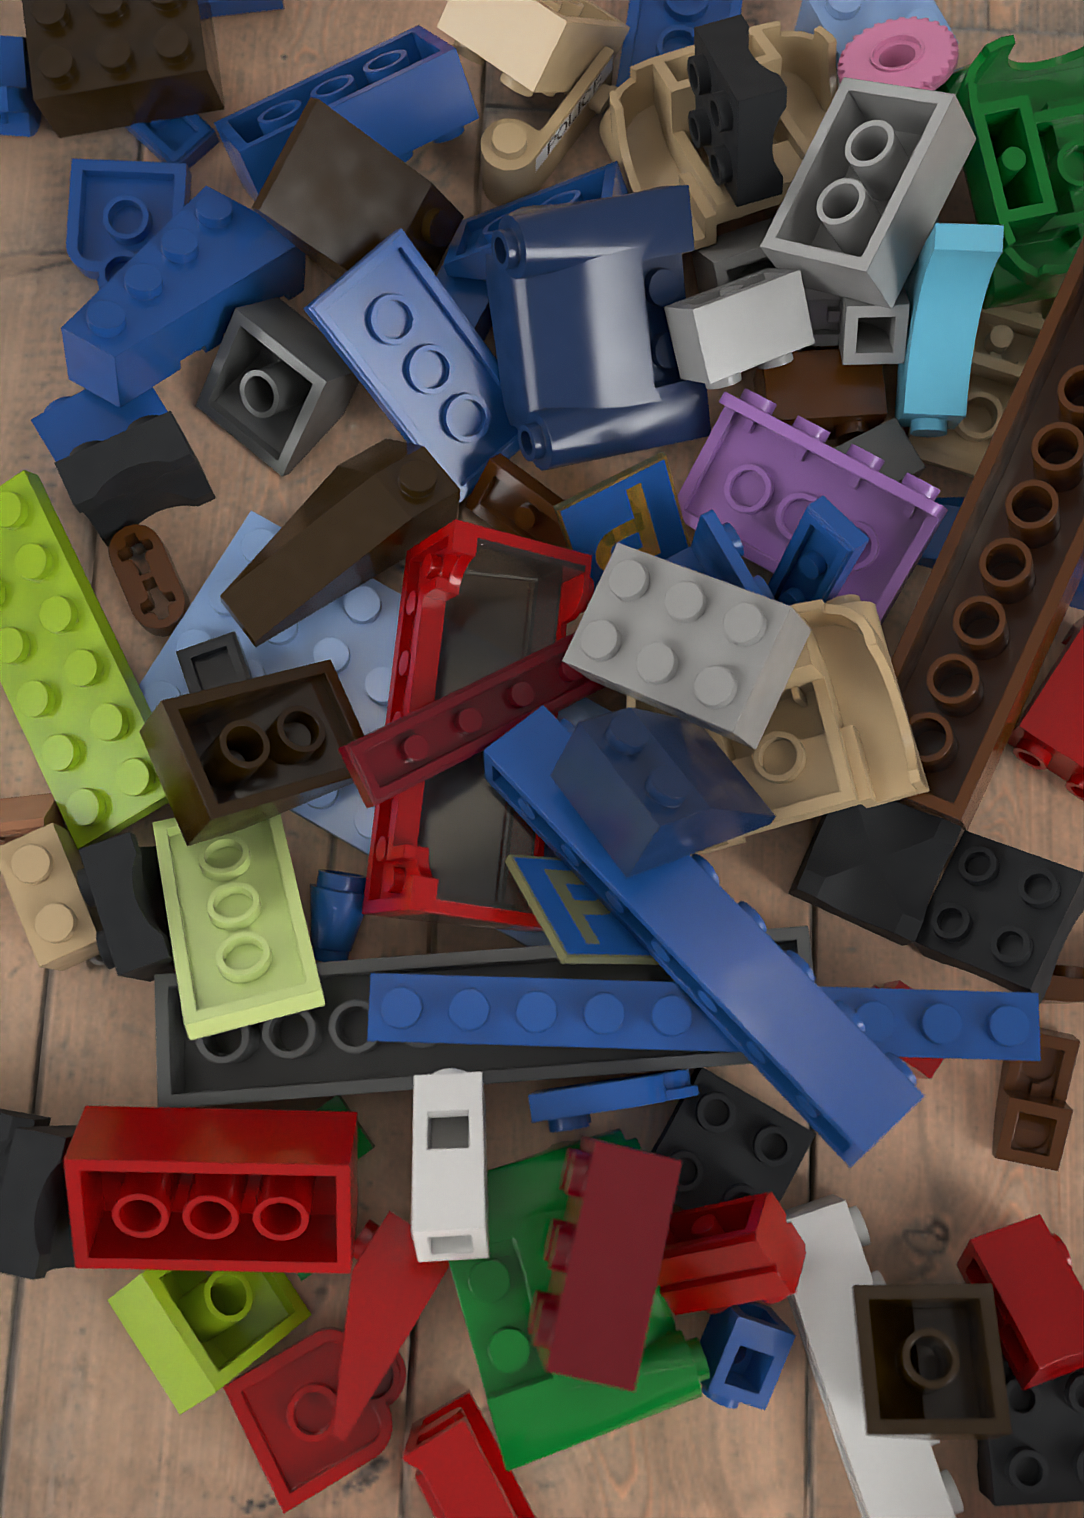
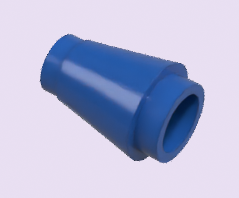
(335, 913)

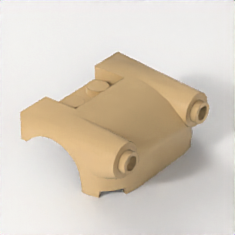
(651, 132)
(837, 726)

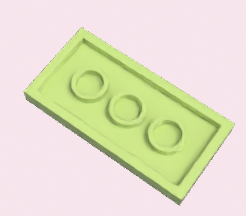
(236, 927)

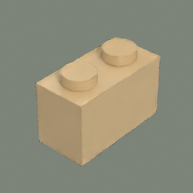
(47, 897)

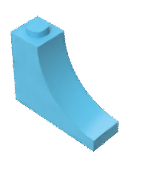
(944, 315)

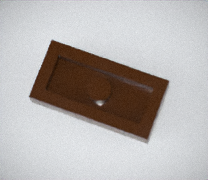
(516, 502)

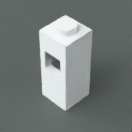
(449, 1166)

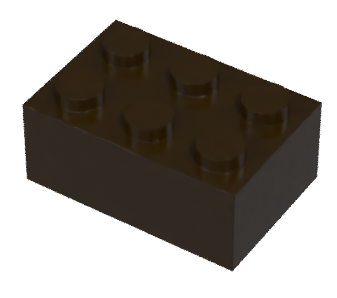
(121, 62)

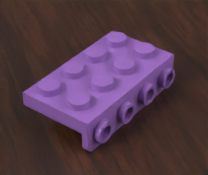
(767, 473)

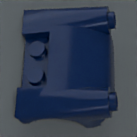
(586, 326)

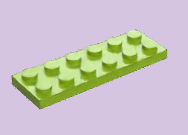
(69, 674)

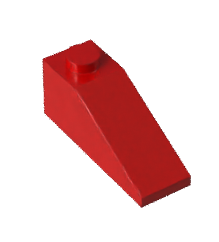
(382, 1307)

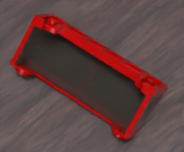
(465, 611)

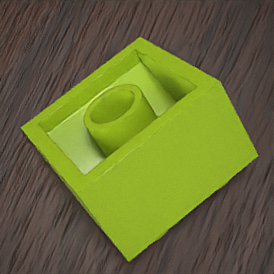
(205, 1325)

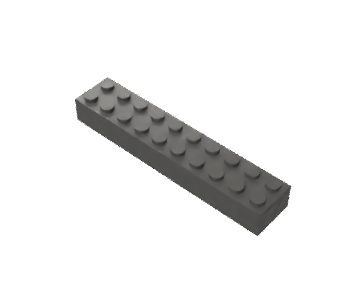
(328, 1048)

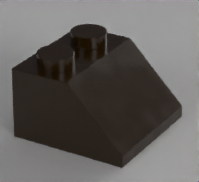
(930, 1362)

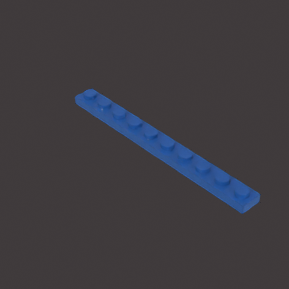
(666, 1018)

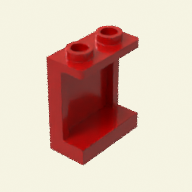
(1053, 723)

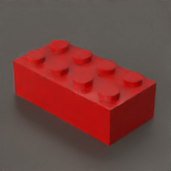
(213, 1189)

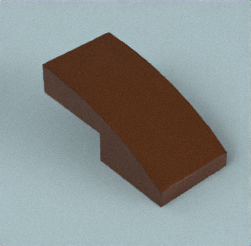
(1032, 1104)

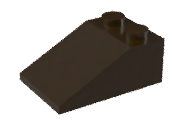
(346, 193)
(251, 748)

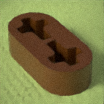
(138, 585)

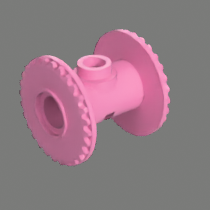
(901, 54)

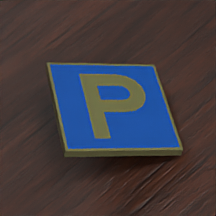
(572, 915)

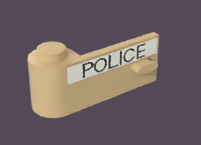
(521, 158)

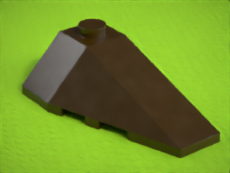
(343, 536)

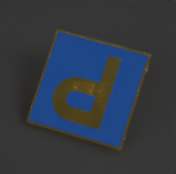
(628, 509)

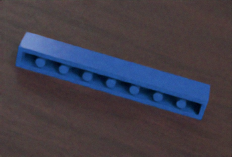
(719, 957)

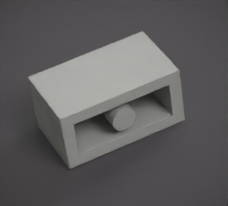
(740, 327)

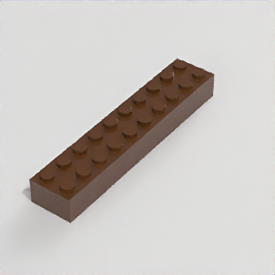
(1001, 574)

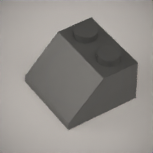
(276, 383)

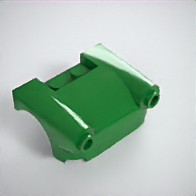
(1025, 164)
(534, 1408)

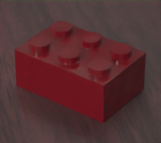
(604, 1262)

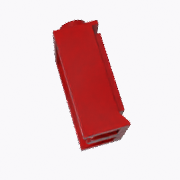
(463, 1464)

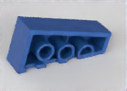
(178, 296)

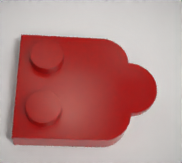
(290, 1412)

